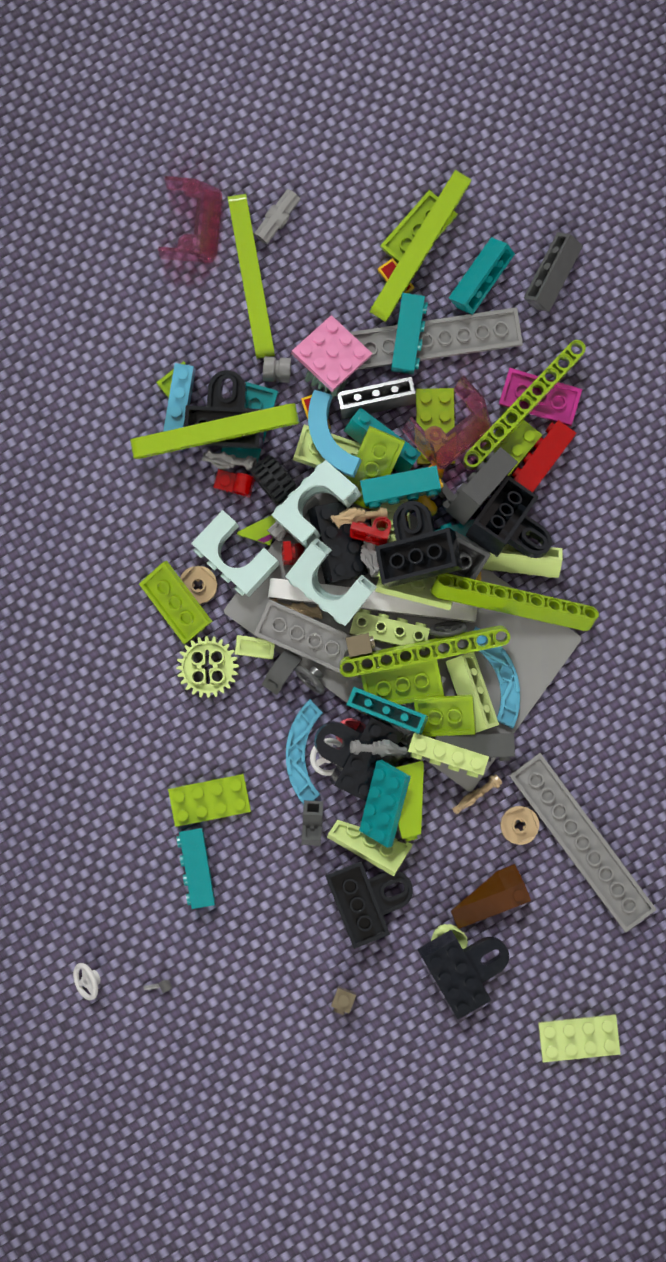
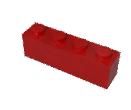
(544, 456)

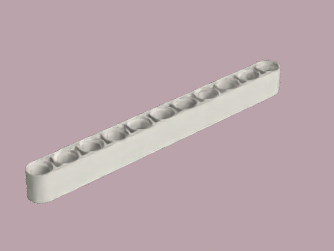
(378, 602)

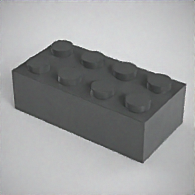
(480, 485)

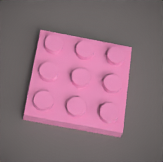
(331, 353)

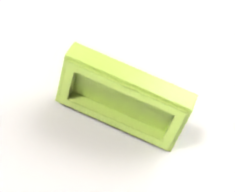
(254, 647)

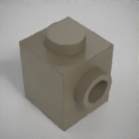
(360, 644)
(343, 1000)

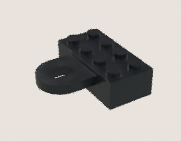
(221, 408)
(506, 521)
(419, 551)
(344, 559)
(353, 771)
(363, 901)
(460, 970)

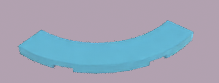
(322, 436)
(507, 681)
(296, 752)

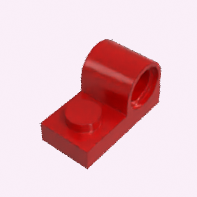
(238, 483)
(371, 534)
(291, 552)

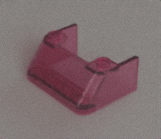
(203, 244)
(444, 447)

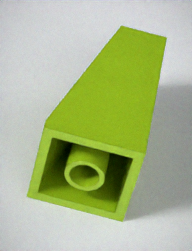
(411, 815)

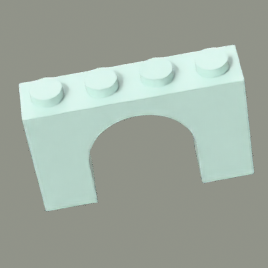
(323, 480)
(305, 577)
(245, 578)

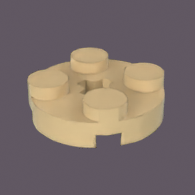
(200, 574)
(529, 830)

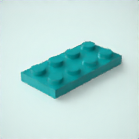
(257, 398)
(384, 803)

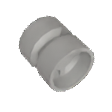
(277, 369)

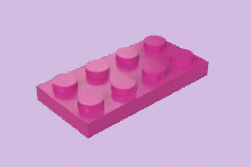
(556, 405)

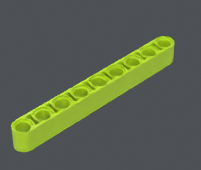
(420, 245)
(251, 276)
(529, 397)
(214, 431)
(514, 602)
(433, 654)

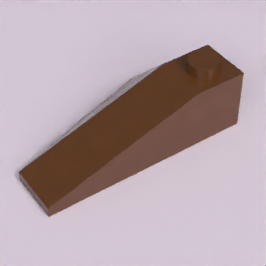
(496, 895)

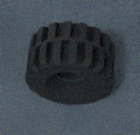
(273, 479)

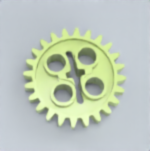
(225, 666)

